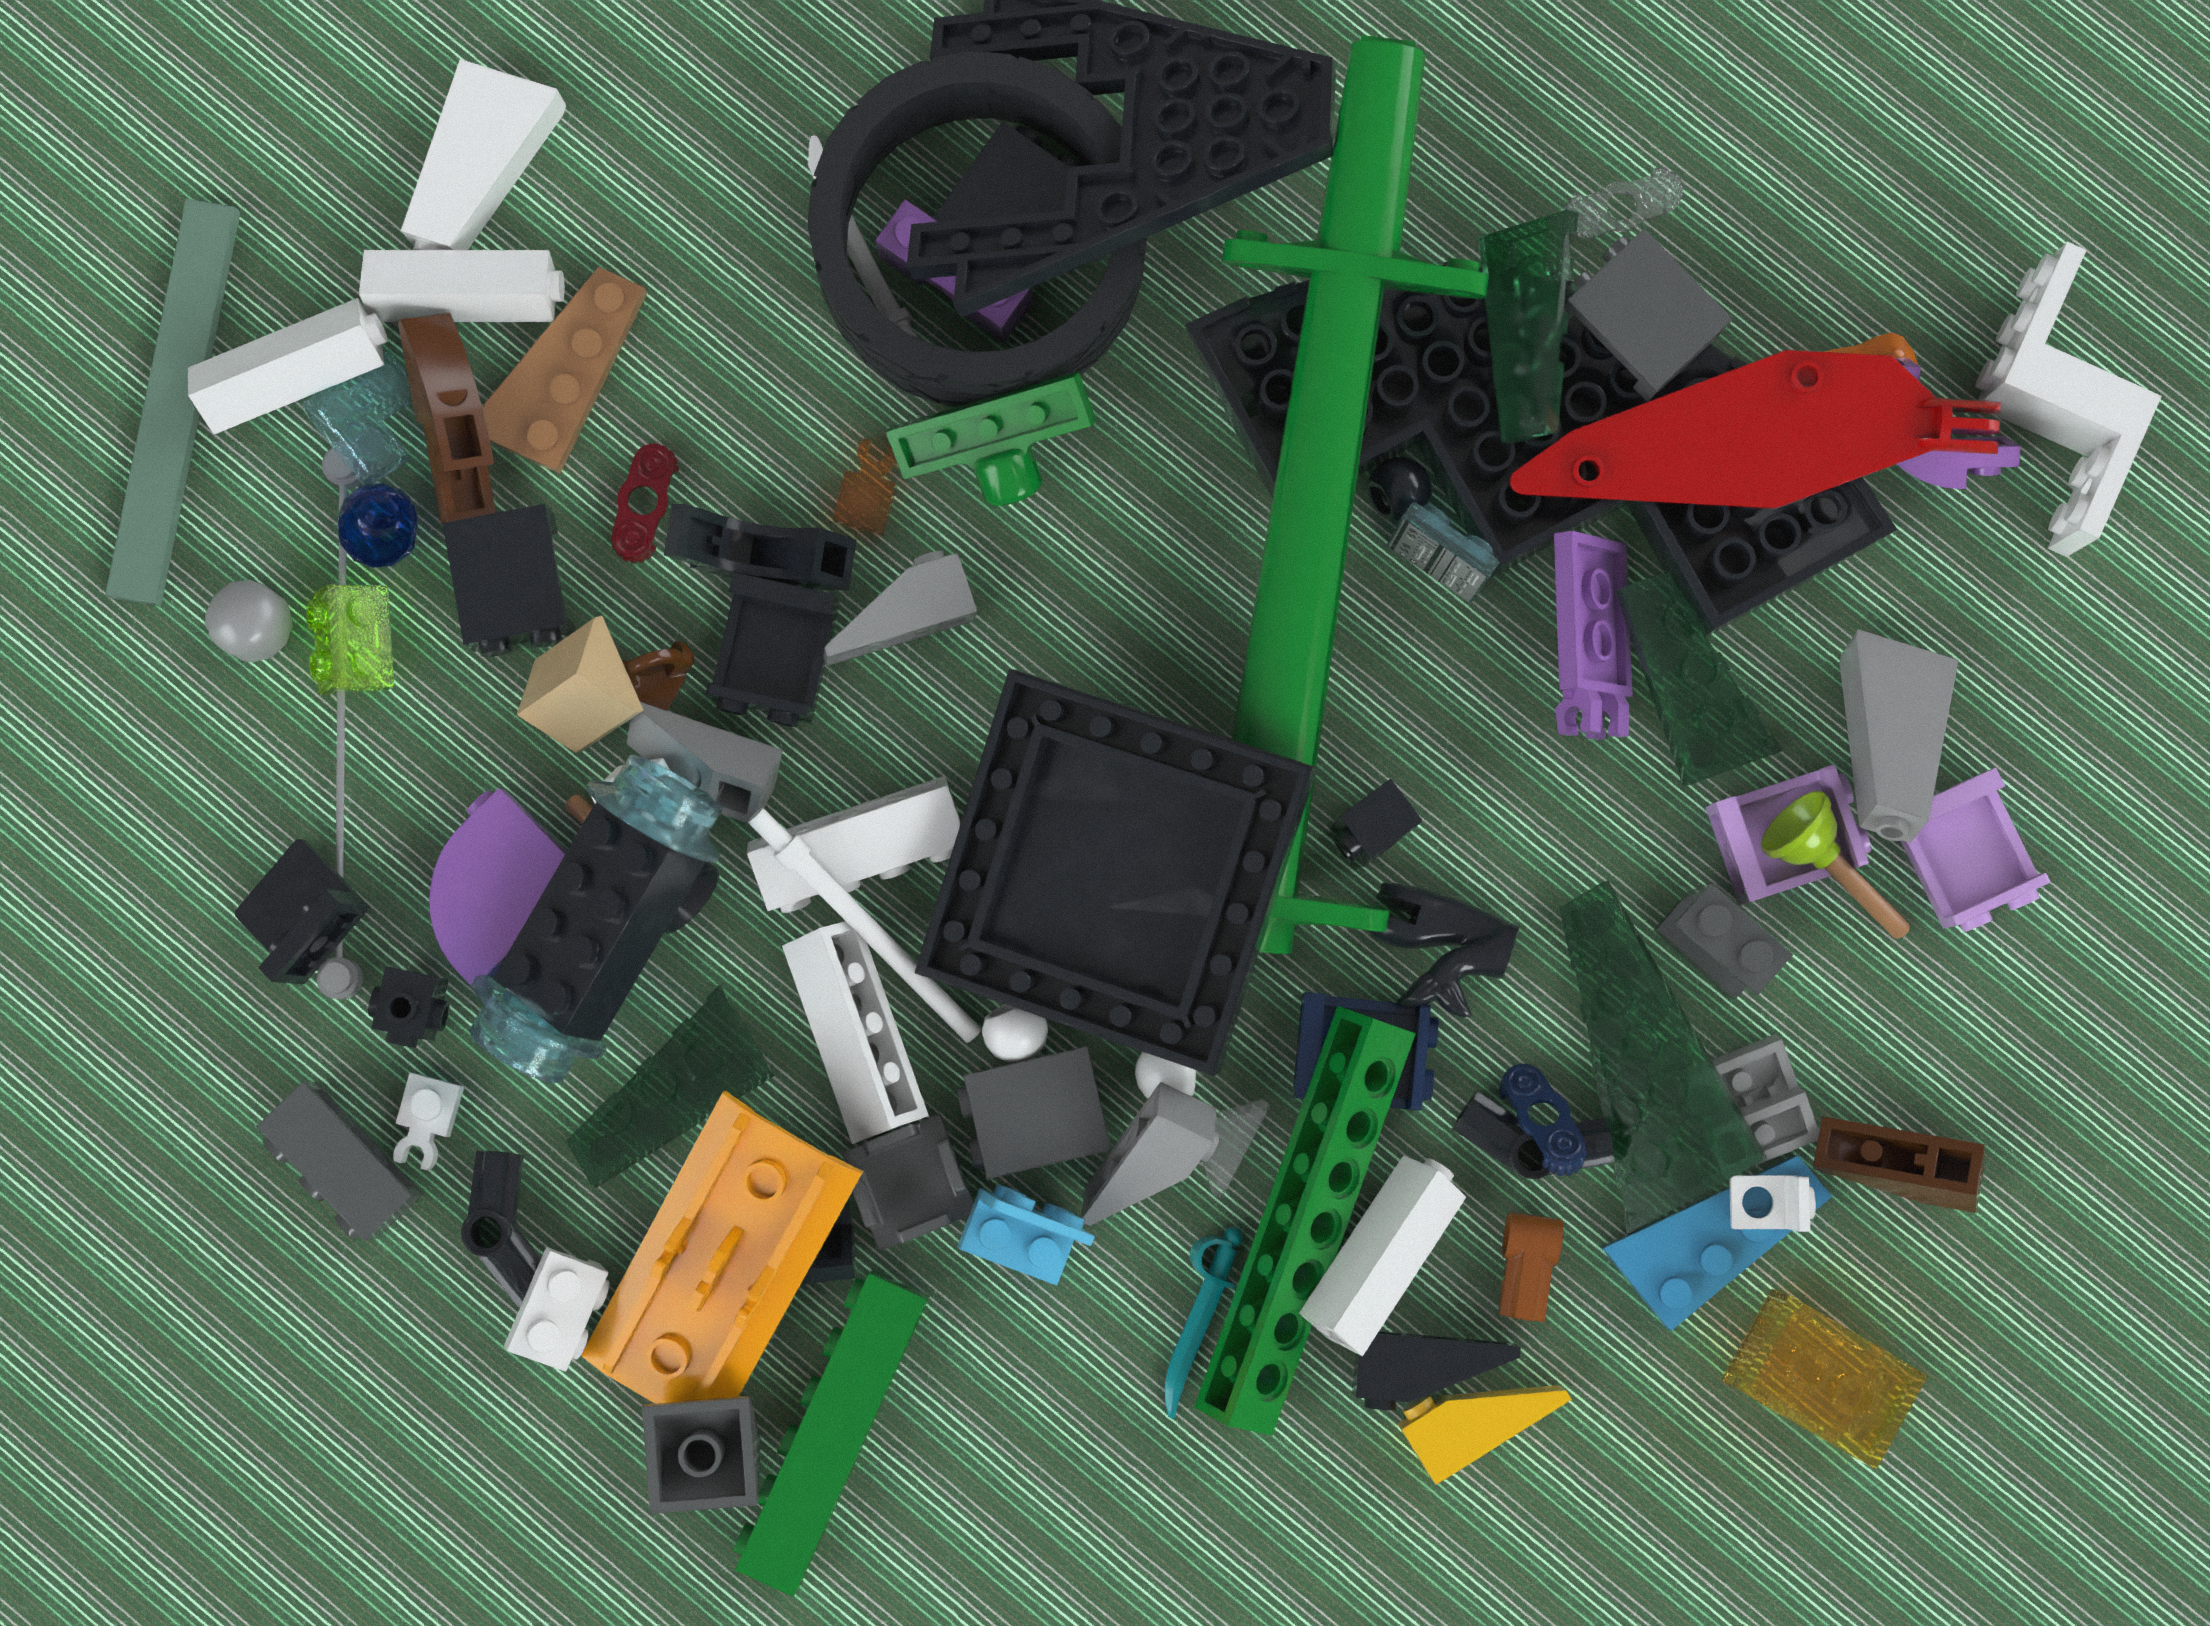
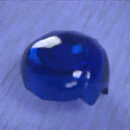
(377, 525)

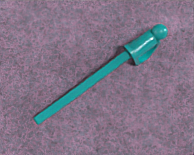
(1202, 1310)

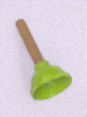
(1807, 835)

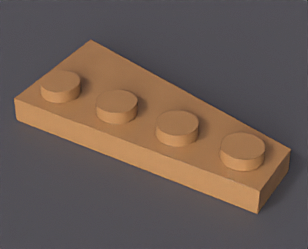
(559, 378)

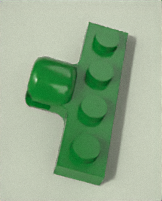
(995, 436)

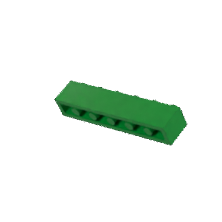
(832, 1432)

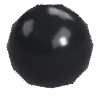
(1396, 485)

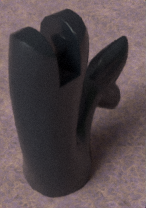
(1445, 921)

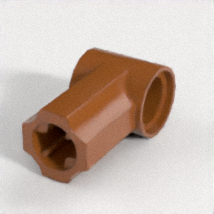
(1530, 1250)

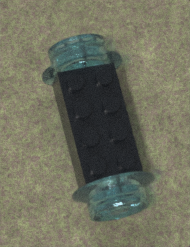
(596, 921)

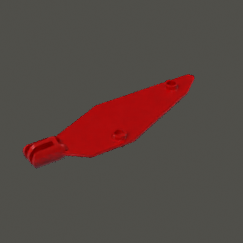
(1761, 435)

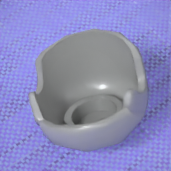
(248, 620)

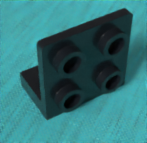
(300, 913)

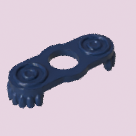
(1560, 1142)

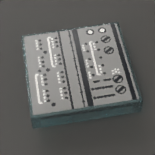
(1442, 552)

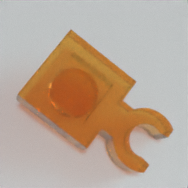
(866, 496)

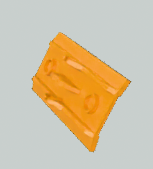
(720, 1259)

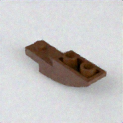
(451, 416)

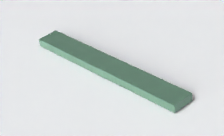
(168, 413)

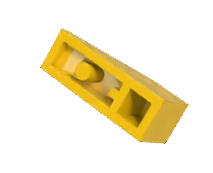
(1466, 1426)

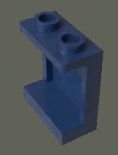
(1314, 1023)

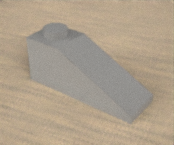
(915, 605)
(1153, 1153)

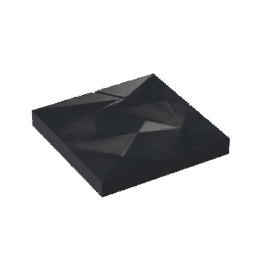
(1115, 871)

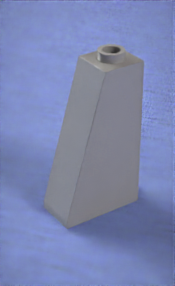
(1896, 730)

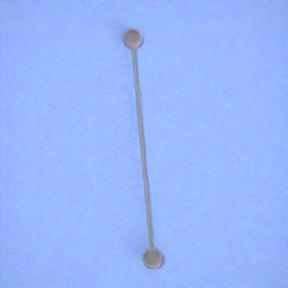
(340, 976)

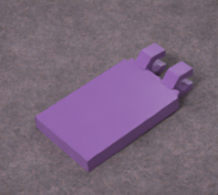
(1592, 635)

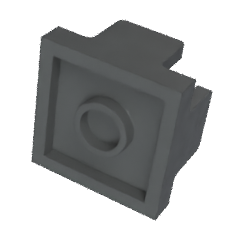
(909, 1182)

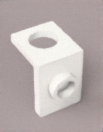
(1791, 1202)

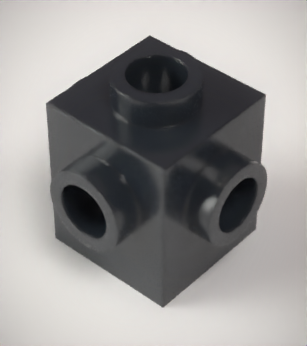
(390, 1004)

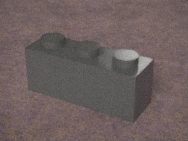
(338, 1162)

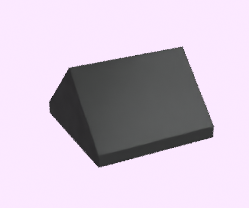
(701, 1454)

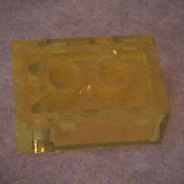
(1824, 1378)

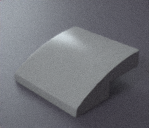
(1769, 1095)

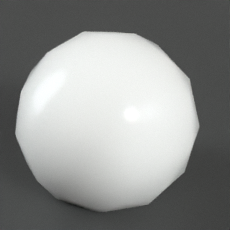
(1014, 1034)
(1153, 1070)

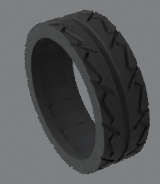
(931, 95)

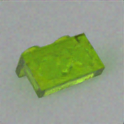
(351, 638)

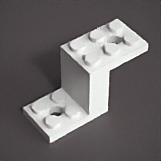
(2067, 401)

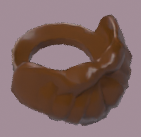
(660, 674)

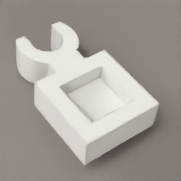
(428, 1109)

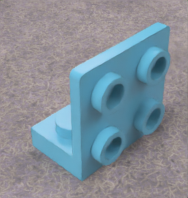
(1020, 1237)

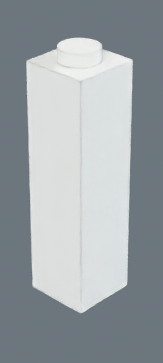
(463, 283)
(286, 365)
(1383, 1253)

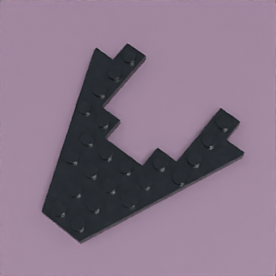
(1199, 128)

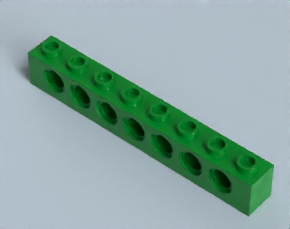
(1304, 1220)

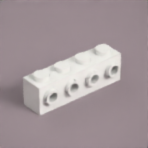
(863, 842)
(855, 1031)

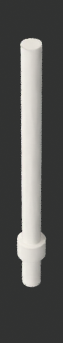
(794, 854)

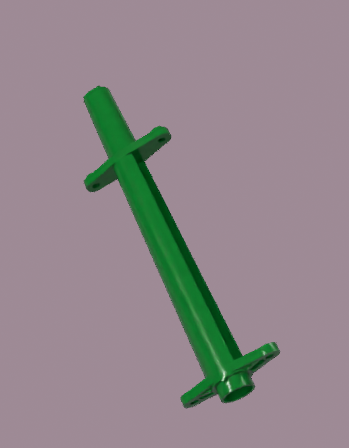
(1324, 429)

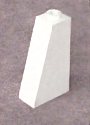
(477, 154)

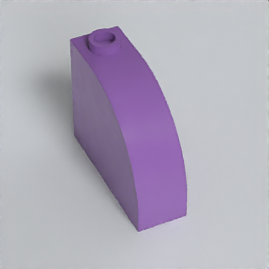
(490, 882)

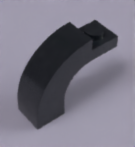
(786, 555)

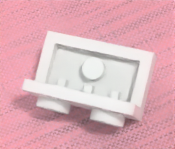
(557, 1309)

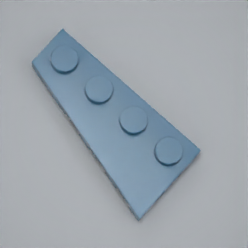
(1696, 1252)

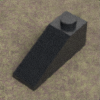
(1417, 1365)

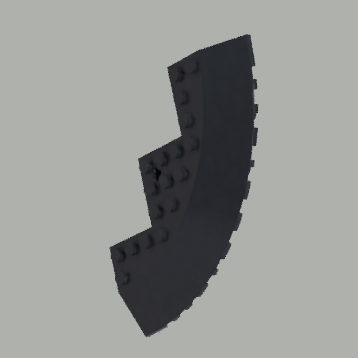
(1439, 392)

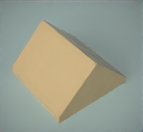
(580, 689)

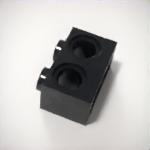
(1375, 824)

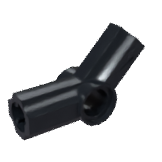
(1501, 1136)
(496, 1196)

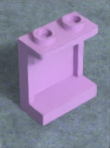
(1744, 819)
(1972, 855)

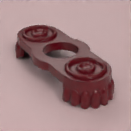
(635, 533)

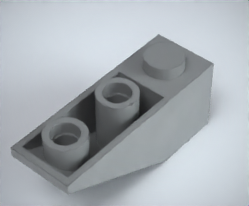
(723, 764)

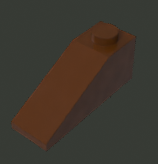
(1903, 1162)

